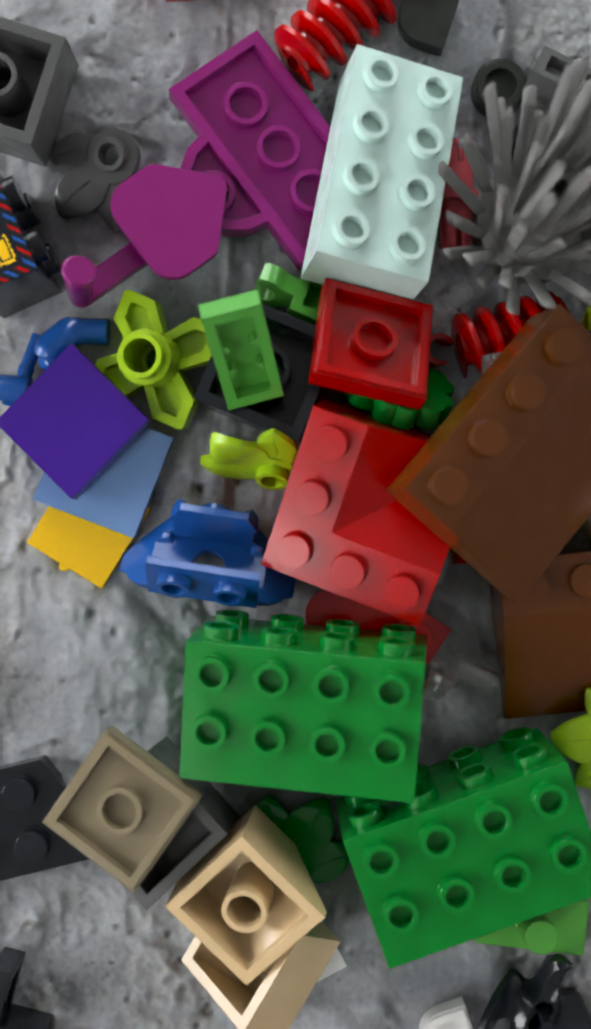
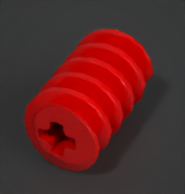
(323, 32)
(490, 332)

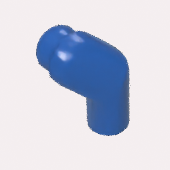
(67, 331)

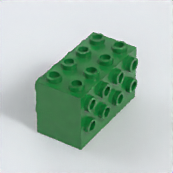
(303, 705)
(478, 851)

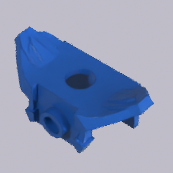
(167, 556)

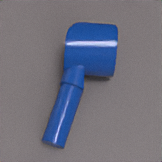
(15, 385)

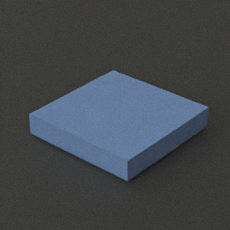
(122, 491)

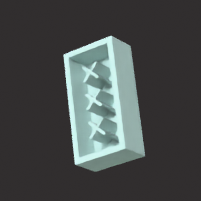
(381, 175)

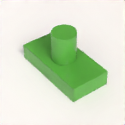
(241, 349)
(552, 932)

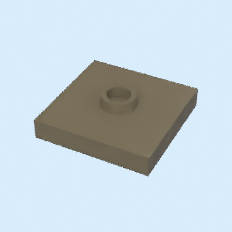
(122, 808)

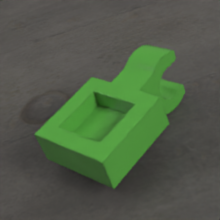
(282, 289)

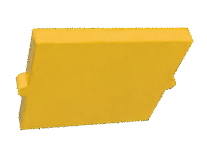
(80, 545)

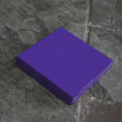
(73, 422)

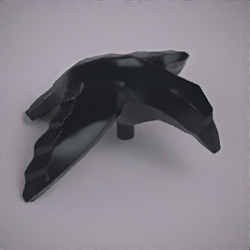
(538, 1000)

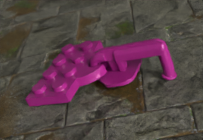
(254, 143)

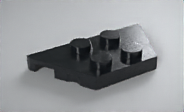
(26, 797)

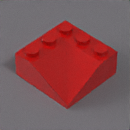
(343, 525)

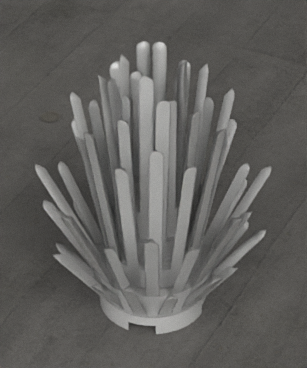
(537, 207)

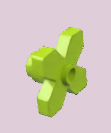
(176, 351)

